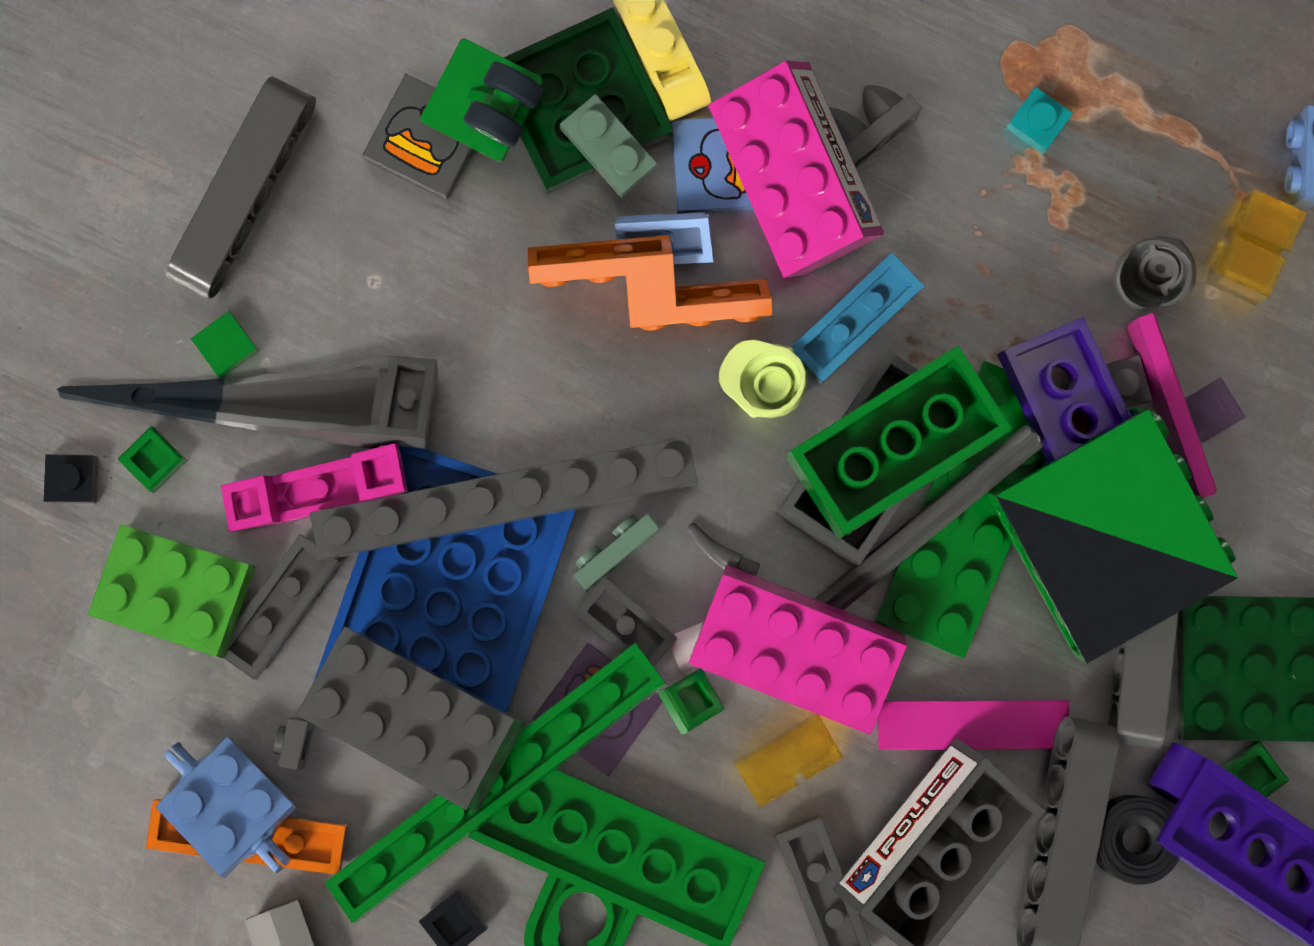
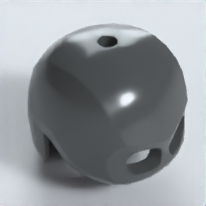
(1141, 283)

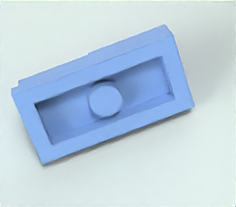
(688, 233)

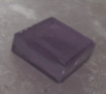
(1213, 409)

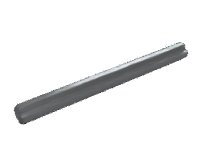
(933, 518)

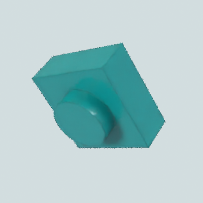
(1039, 120)

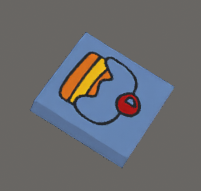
(705, 170)

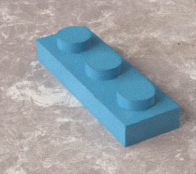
(857, 318)

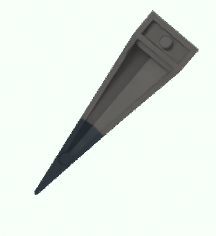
(343, 403)

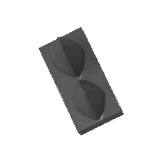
(888, 117)

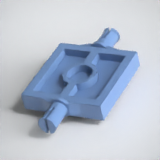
(226, 807)

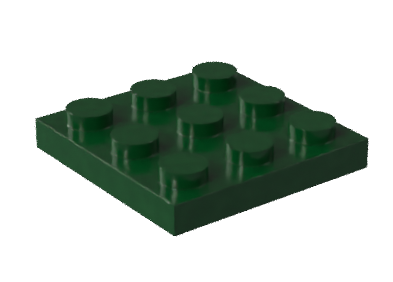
(575, 66)
(1246, 669)

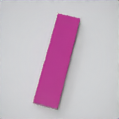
(1170, 401)

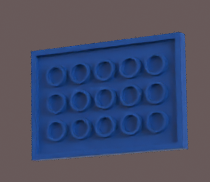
(457, 599)

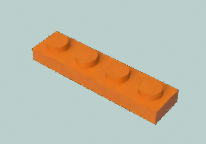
(308, 842)

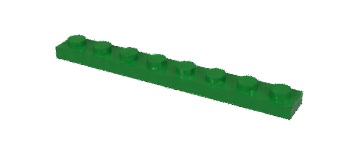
(535, 755)

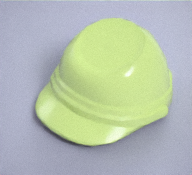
(763, 378)

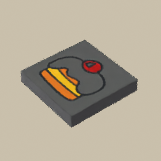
(412, 148)

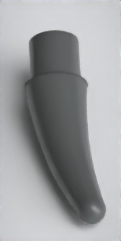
(720, 554)

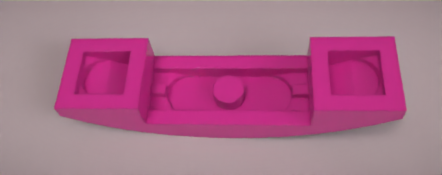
(296, 493)
(975, 723)

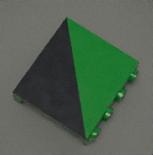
(1115, 535)

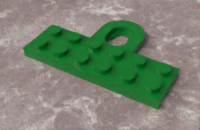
(623, 857)

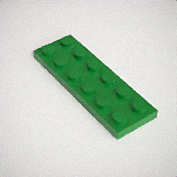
(949, 579)

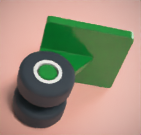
(482, 100)

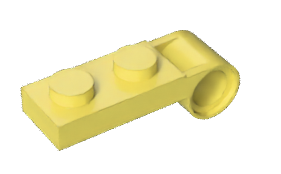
(664, 56)

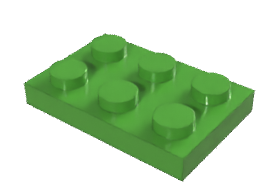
(171, 591)

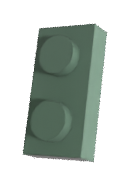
(608, 146)
(630, 537)

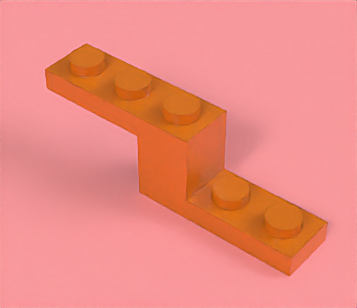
(649, 282)

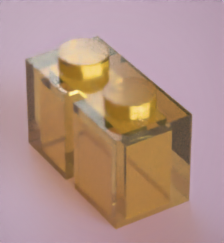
(1249, 255)
(801, 750)

